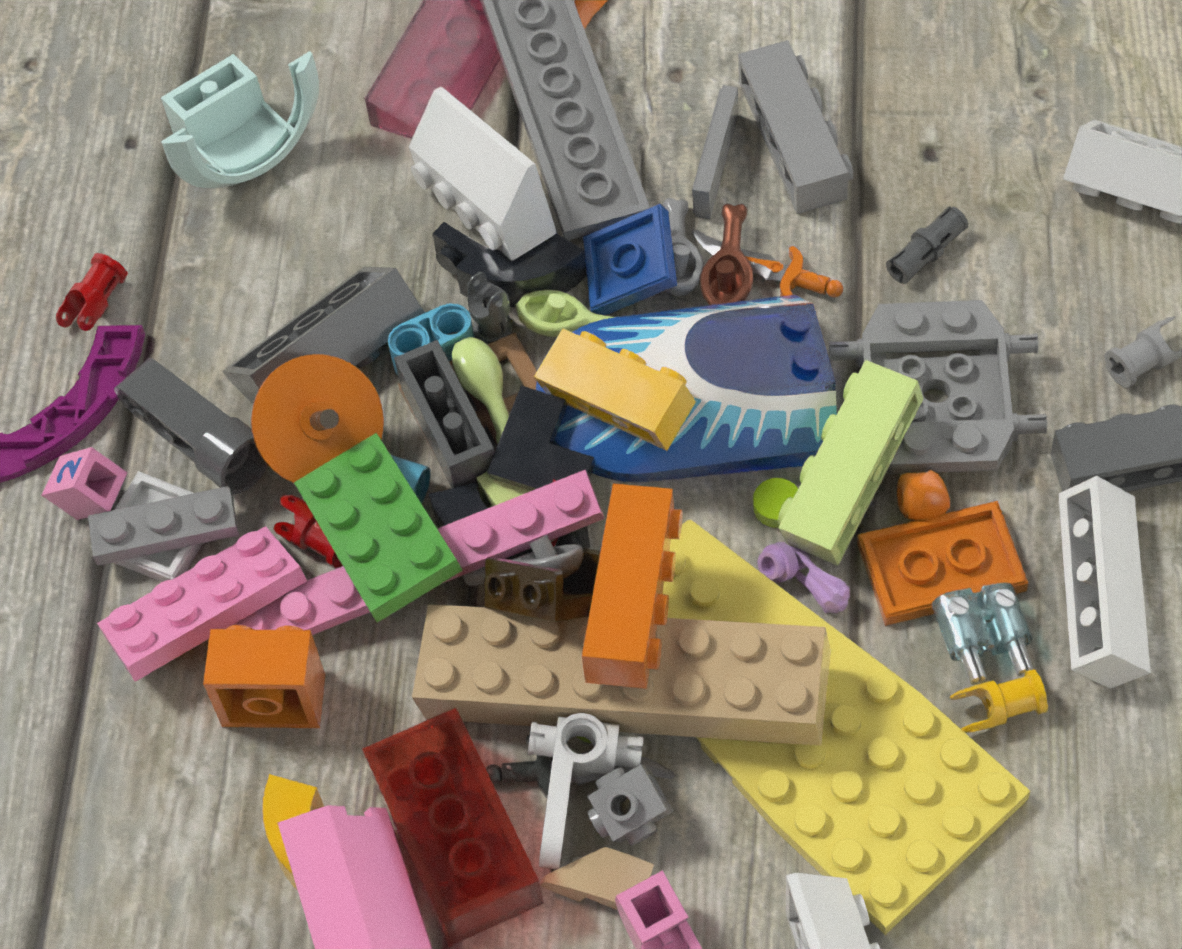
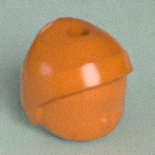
(922, 495)

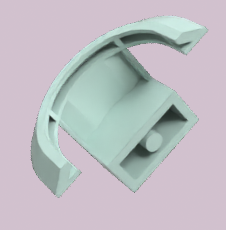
(227, 129)

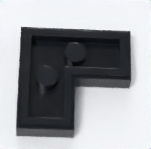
(526, 446)

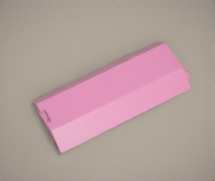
(353, 880)

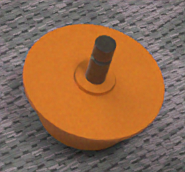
(313, 413)

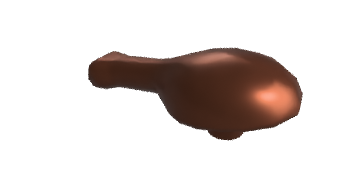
(728, 273)

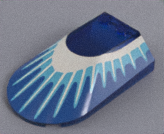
(755, 381)

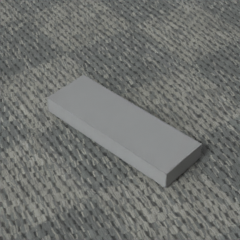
(715, 152)

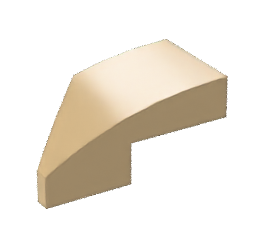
(598, 876)

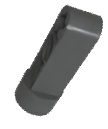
(213, 440)

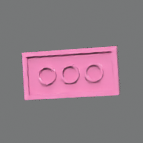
(204, 598)

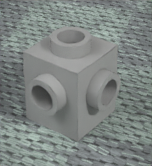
(646, 800)

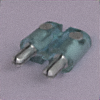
(981, 624)

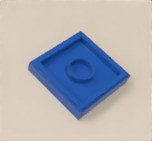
(630, 260)

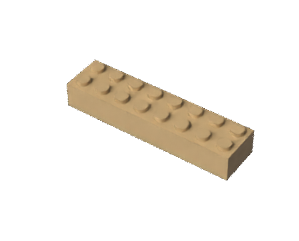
(709, 684)

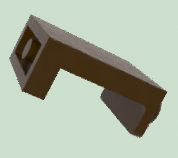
(539, 589)

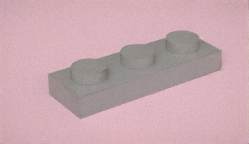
(163, 525)

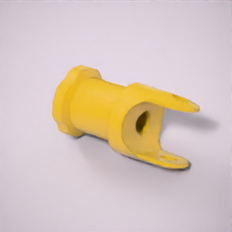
(1006, 699)

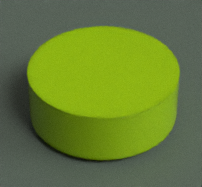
(769, 499)

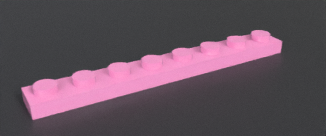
(473, 539)

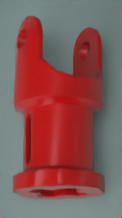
(91, 294)
(306, 531)

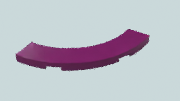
(80, 410)

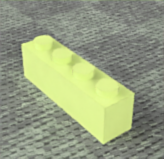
(850, 461)

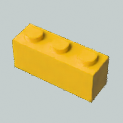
(616, 387)

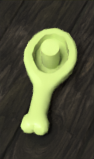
(552, 311)
(482, 377)

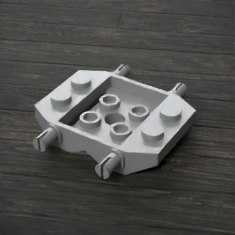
(976, 420)

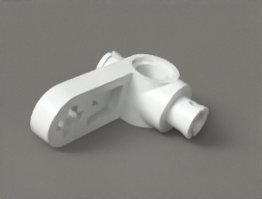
(551, 741)

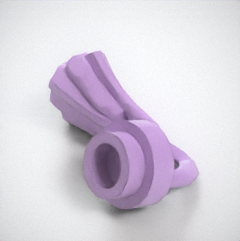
(783, 562)

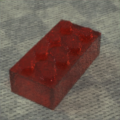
(453, 827)

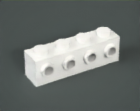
(1103, 583)

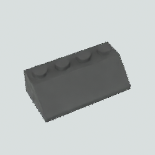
(342, 324)

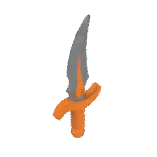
(770, 269)

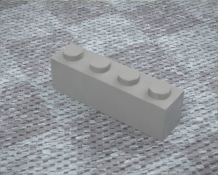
(794, 126)

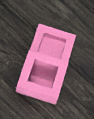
(655, 916)

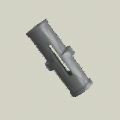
(927, 244)

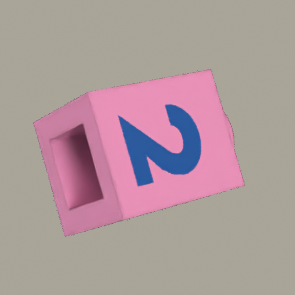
(84, 483)

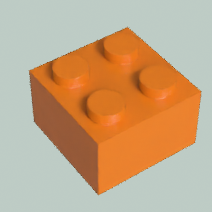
(264, 677)

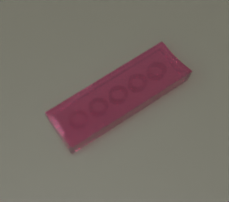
(442, 47)

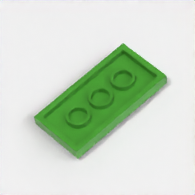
(377, 527)

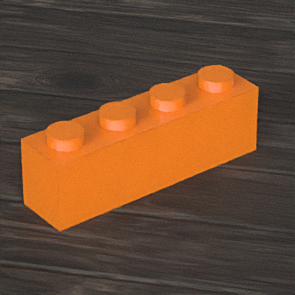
(630, 585)

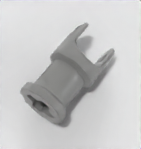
(1144, 353)

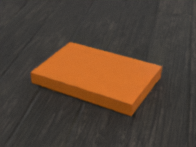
(939, 555)

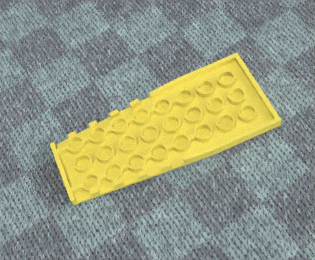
(892, 787)

